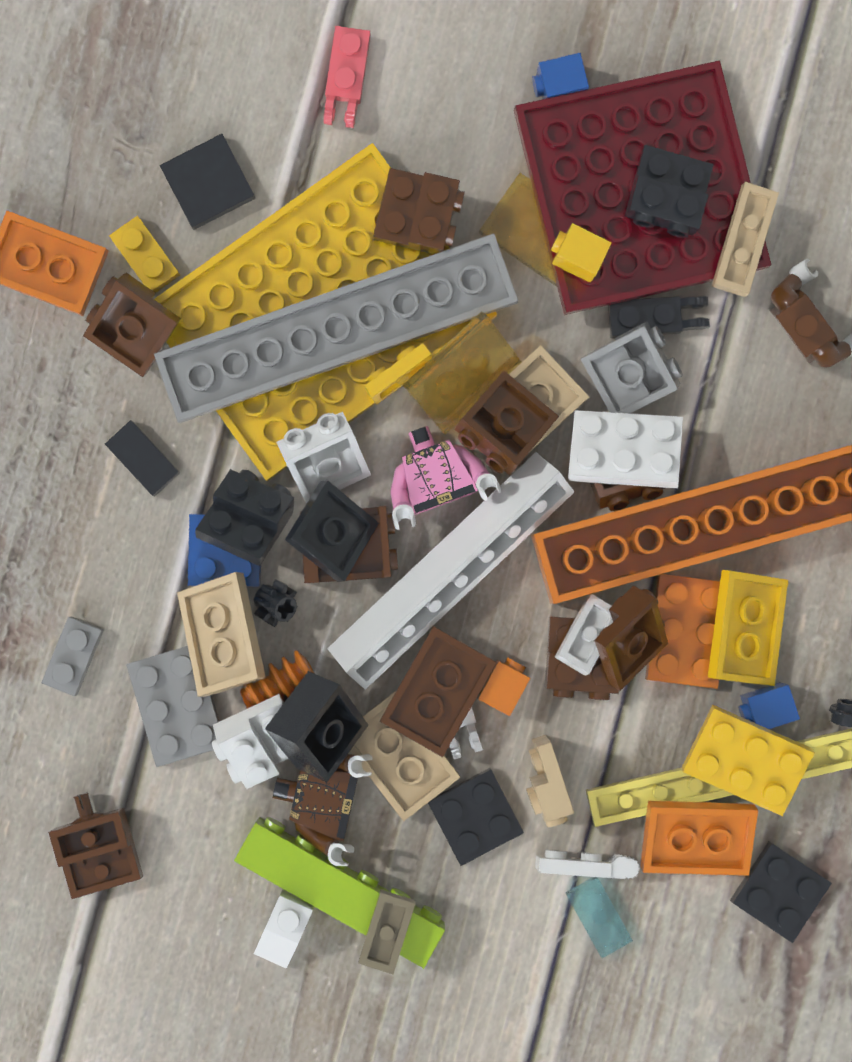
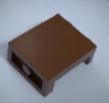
(376, 558)

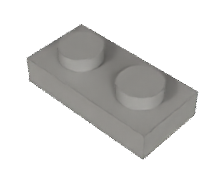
(72, 656)

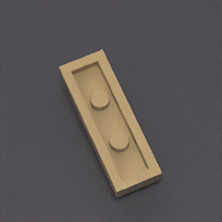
(745, 239)

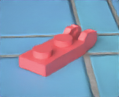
(346, 72)

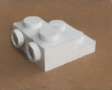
(323, 453)
(247, 744)

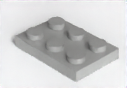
(171, 711)

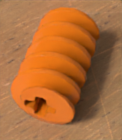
(278, 681)

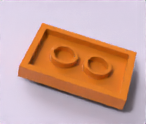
(48, 263)
(689, 619)
(698, 838)

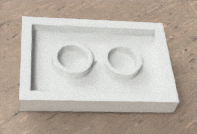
(625, 449)

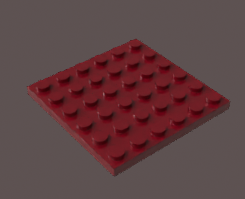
(584, 165)

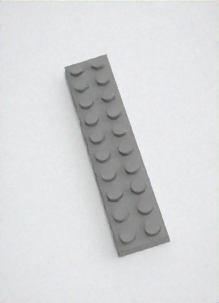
(336, 328)

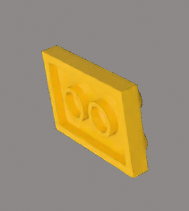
(748, 628)
(747, 760)

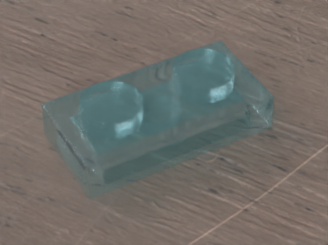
(599, 916)

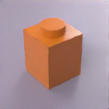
(504, 686)

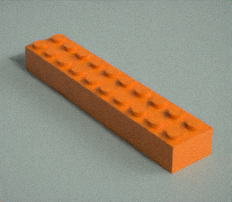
(696, 525)

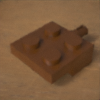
(95, 850)

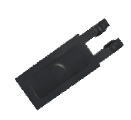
(659, 312)

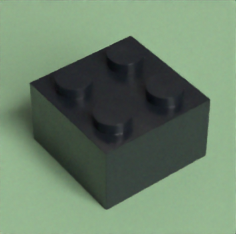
(317, 726)

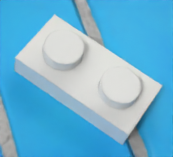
(578, 646)

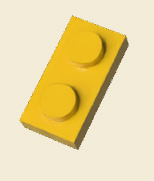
(144, 254)
(386, 381)

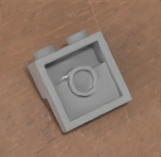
(633, 370)

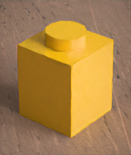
(580, 252)

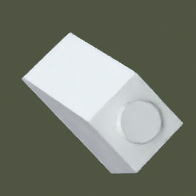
(284, 929)

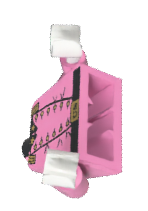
(436, 476)

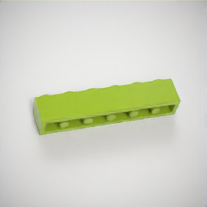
(331, 888)

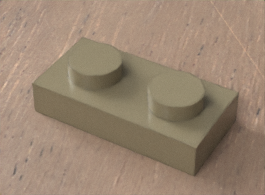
(386, 932)

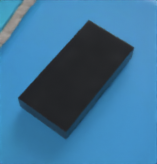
(142, 458)

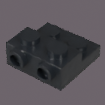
(669, 192)
(246, 516)

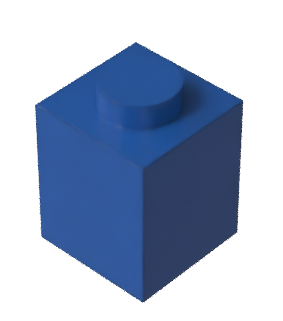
(560, 76)
(769, 706)

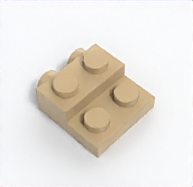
(548, 788)

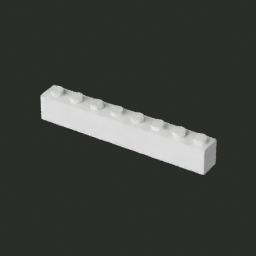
(450, 570)

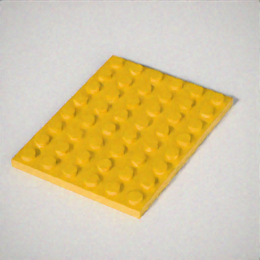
(292, 256)

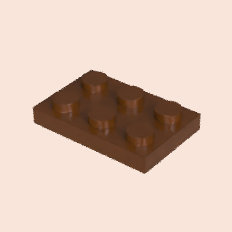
(438, 691)

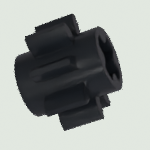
(275, 603)

